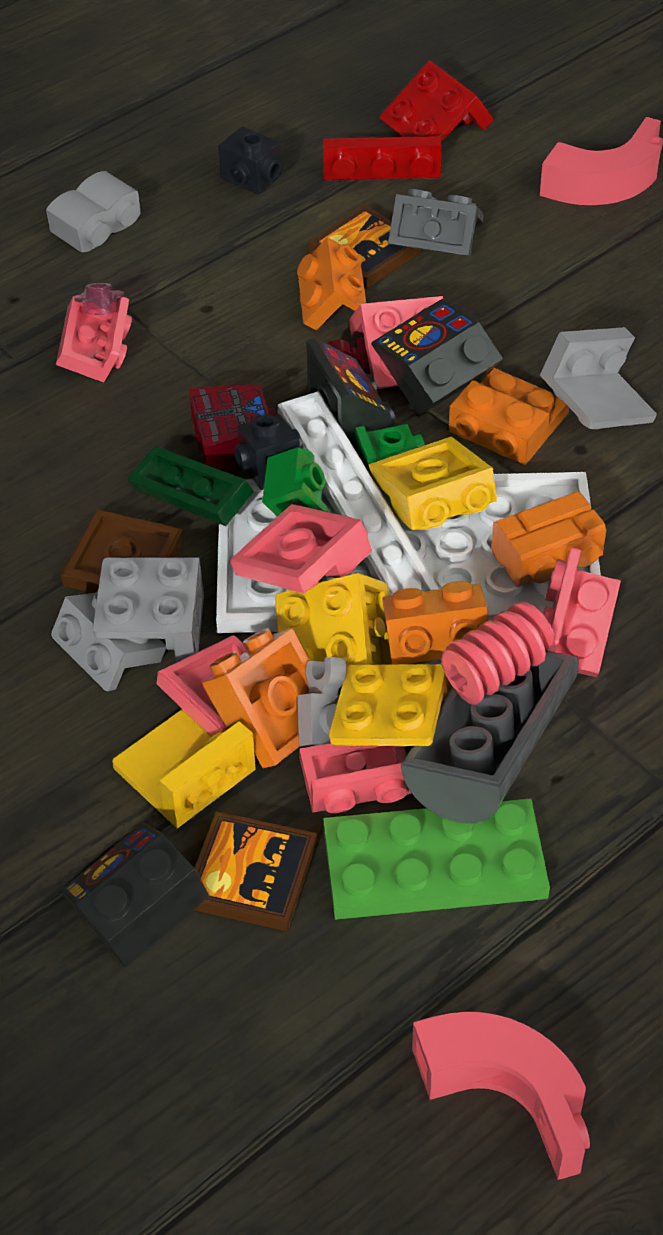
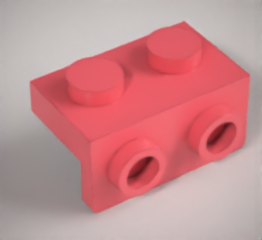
(94, 342)
(352, 775)

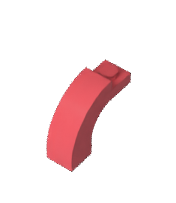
(603, 176)
(508, 1057)

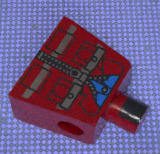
(215, 420)

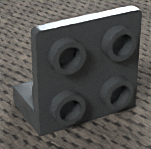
(434, 224)

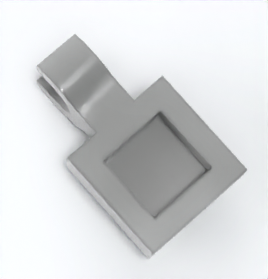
(319, 705)

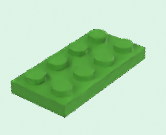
(433, 863)

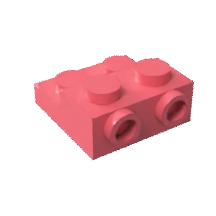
(302, 549)

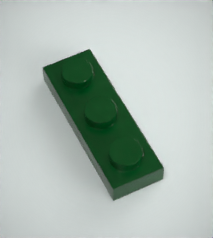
(191, 485)

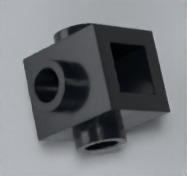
(250, 160)
(262, 439)

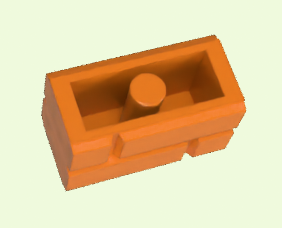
(539, 536)

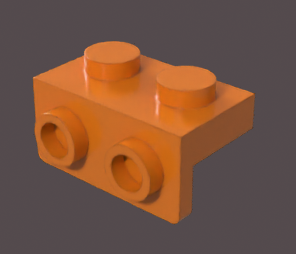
(328, 280)
(428, 621)

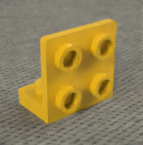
(339, 620)
(389, 705)
(186, 768)

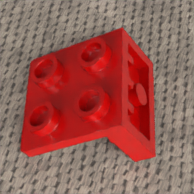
(434, 106)

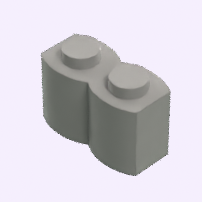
(93, 211)

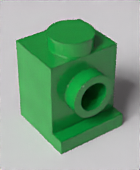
(384, 443)
(293, 479)

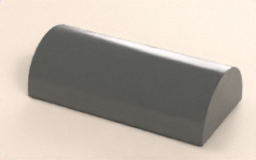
(486, 744)

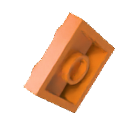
(506, 415)
(262, 691)

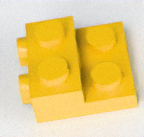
(435, 483)

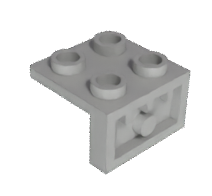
(586, 377)
(151, 602)

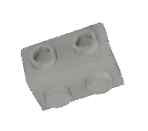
(100, 657)

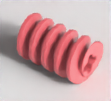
(497, 652)

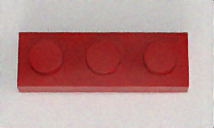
(382, 158)

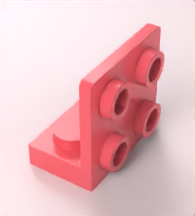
(376, 320)
(580, 612)

